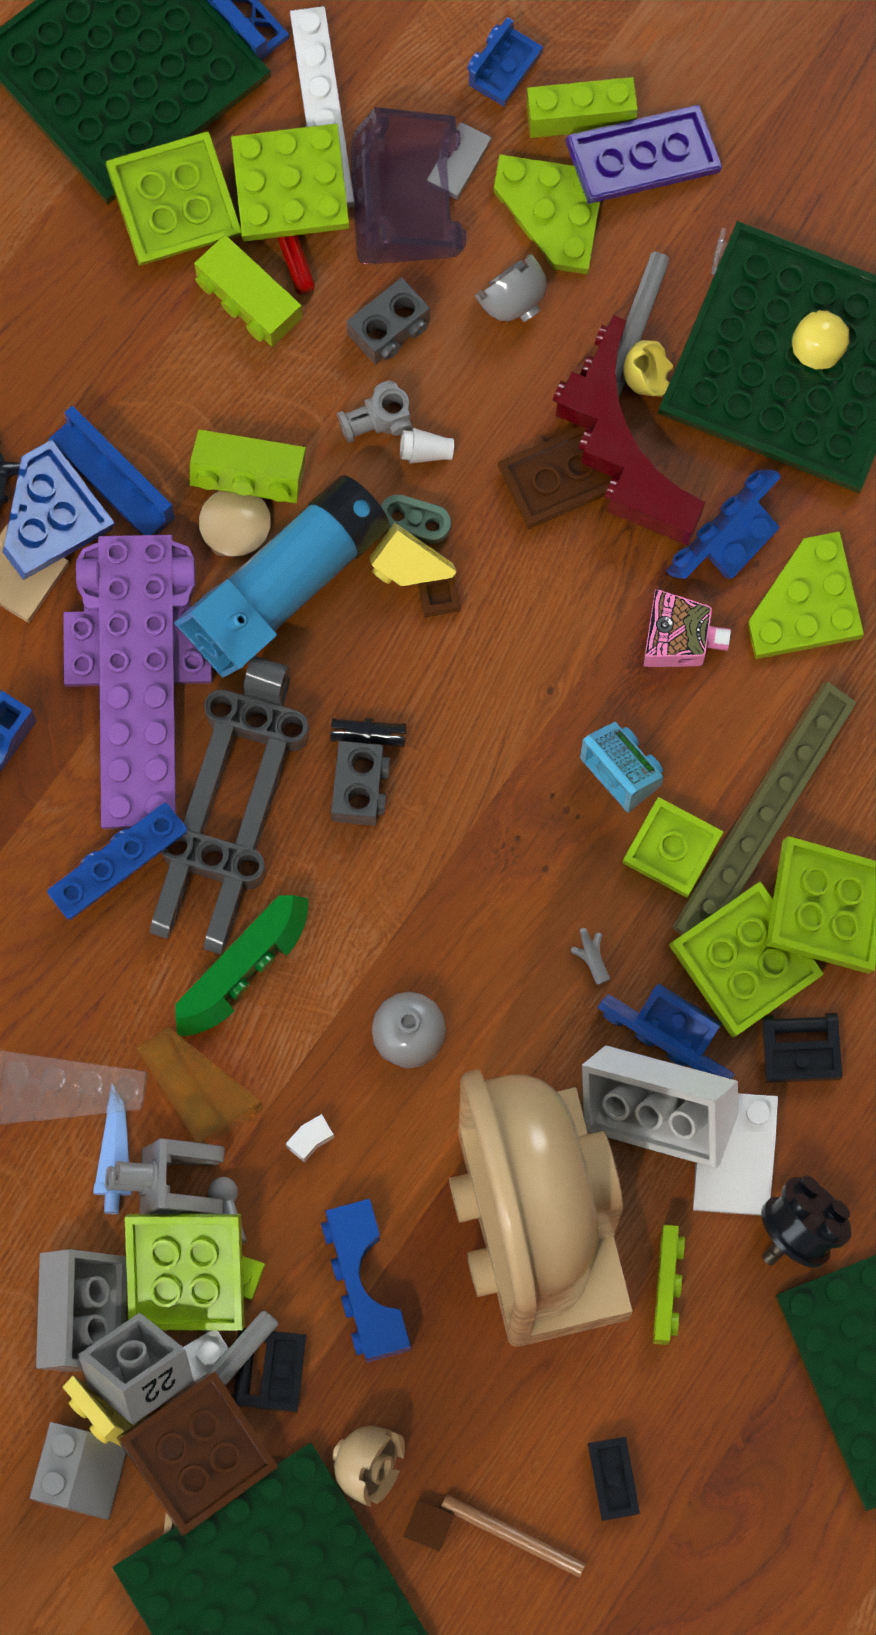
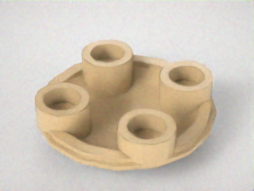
(234, 523)

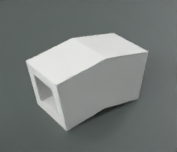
(309, 1138)

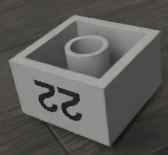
(136, 1368)

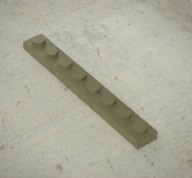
(768, 806)

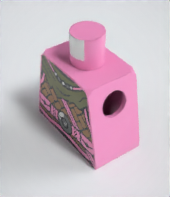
(681, 632)

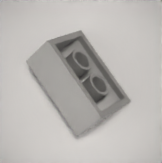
(78, 1304)

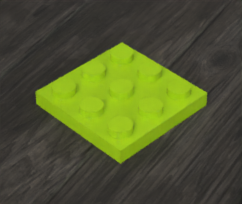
(290, 182)
(173, 198)
(825, 905)
(736, 968)
(186, 1270)

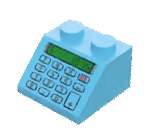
(621, 765)

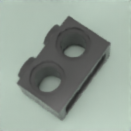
(381, 315)
(351, 783)

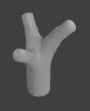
(592, 956)

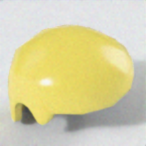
(820, 339)
(647, 368)

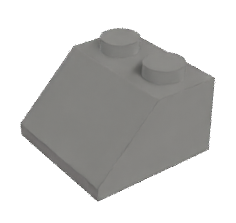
(78, 1472)

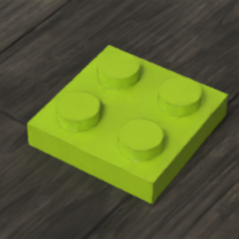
(672, 847)

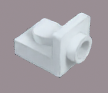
(205, 1353)

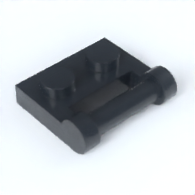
(801, 1059)
(280, 1374)

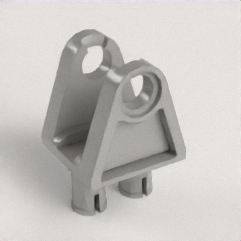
(150, 1177)

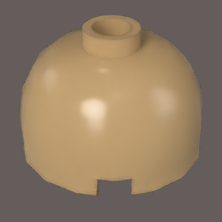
(366, 1463)

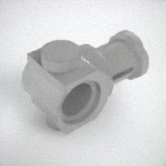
(373, 415)

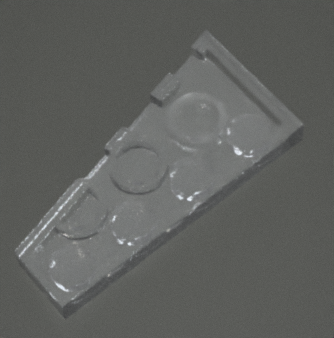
(57, 1088)

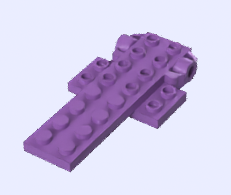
(136, 655)

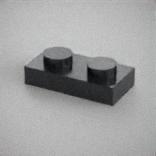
(613, 1478)

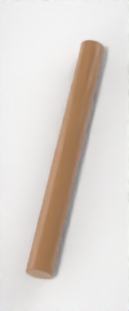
(513, 1535)

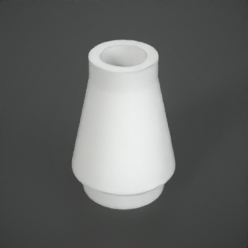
(424, 446)

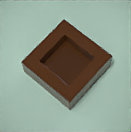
(439, 597)
(428, 1525)

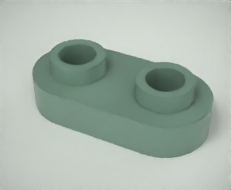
(417, 516)

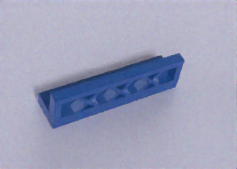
(246, 26)
(112, 475)

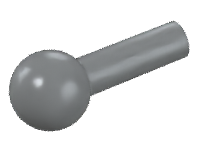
(227, 1190)

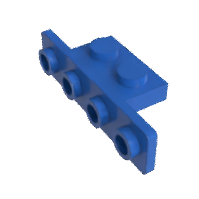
(735, 532)
(117, 861)
(671, 1025)

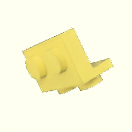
(106, 1421)

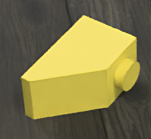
(408, 559)

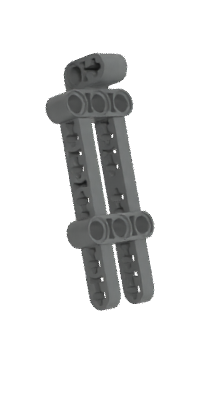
(265, 694)

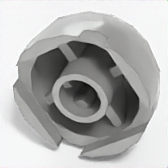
(515, 291)
(408, 1029)

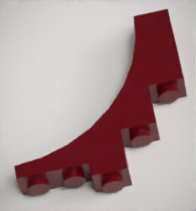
(637, 487)

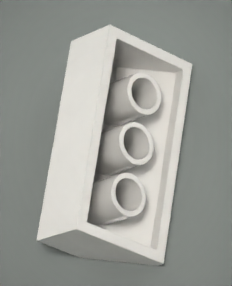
(659, 1105)

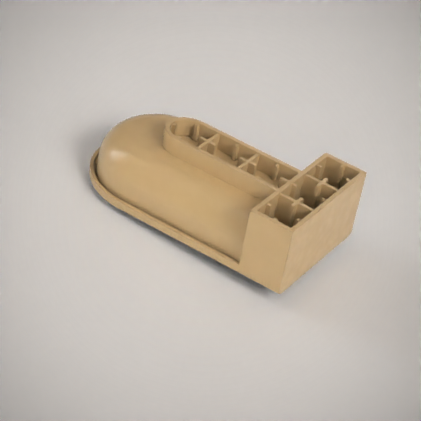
(543, 1208)

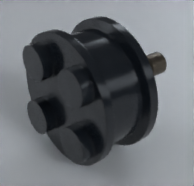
(805, 1223)

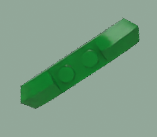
(228, 977)

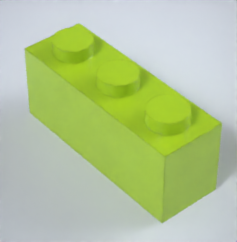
(580, 106)
(247, 291)
(247, 466)

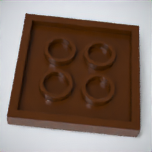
(197, 1452)

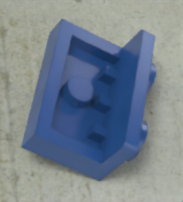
(503, 62)

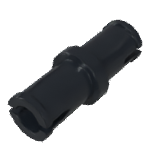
(368, 732)

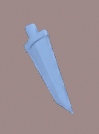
(113, 1149)

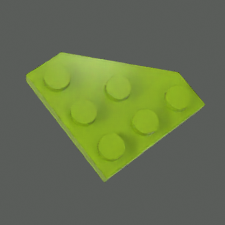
(549, 209)
(808, 603)

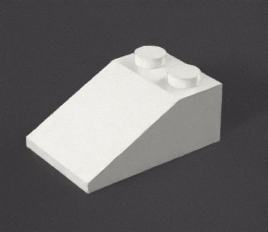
(746, 1170)

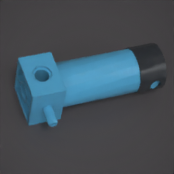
(249, 606)

